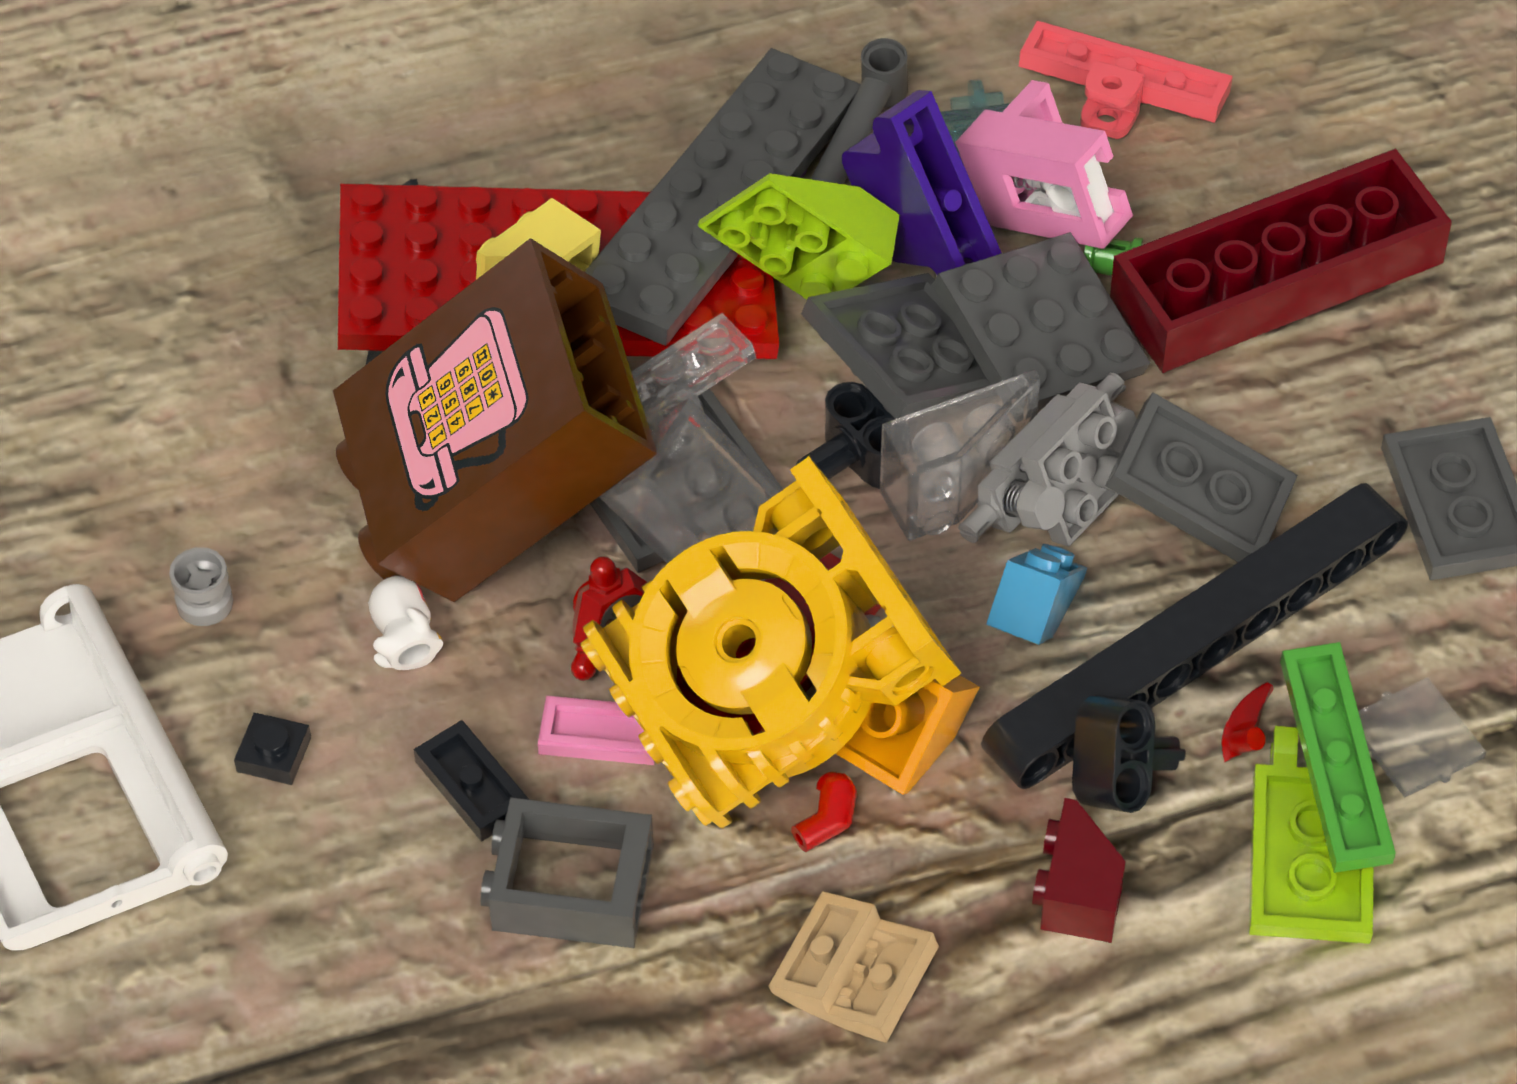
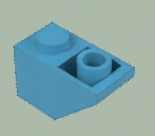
(1036, 593)

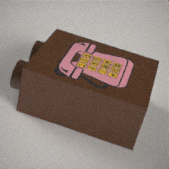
(490, 423)

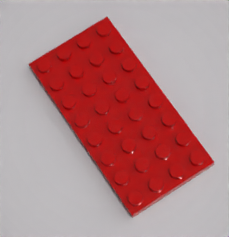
(418, 247)

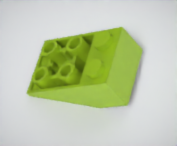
(807, 232)

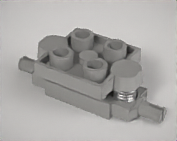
(1056, 466)

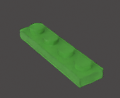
(1337, 757)

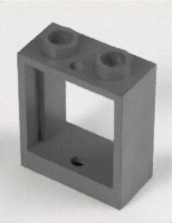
(565, 916)

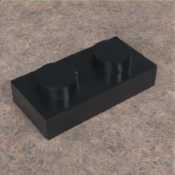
(468, 777)

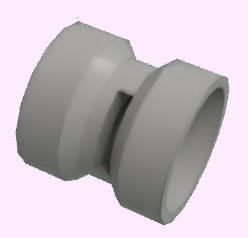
(201, 586)

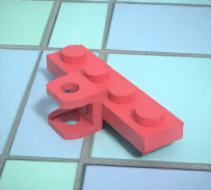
(1122, 78)

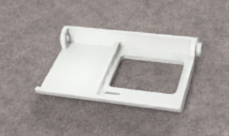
(74, 696)

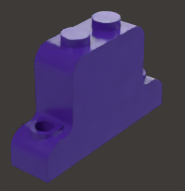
(921, 177)

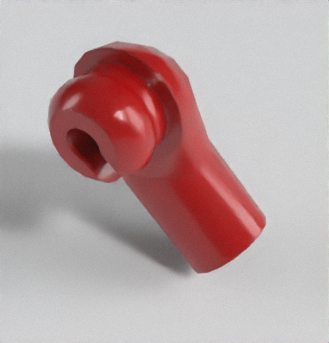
(834, 811)

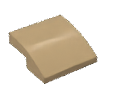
(853, 966)

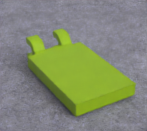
(1290, 862)

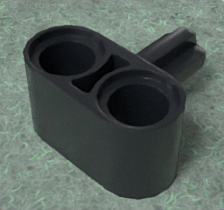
(852, 433)
(1119, 753)

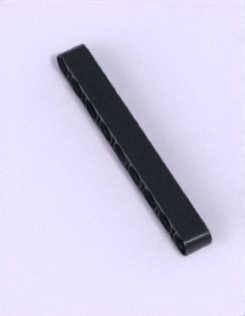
(1200, 629)

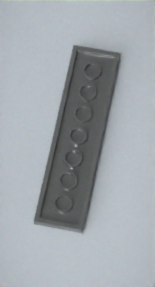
(660, 257)

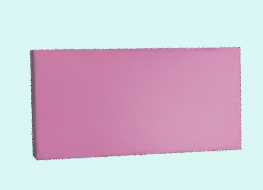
(590, 731)

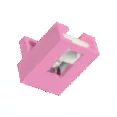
(1042, 172)

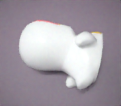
(404, 620)

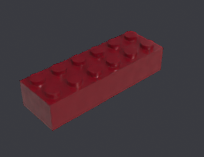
(1279, 260)

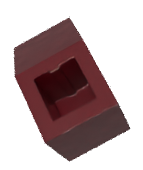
(1083, 880)

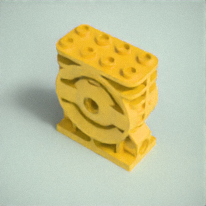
(716, 600)

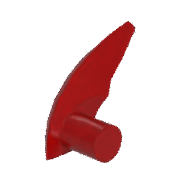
(1241, 729)

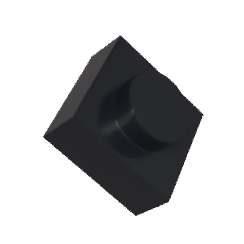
(272, 748)

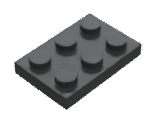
(1201, 479)
(1456, 496)

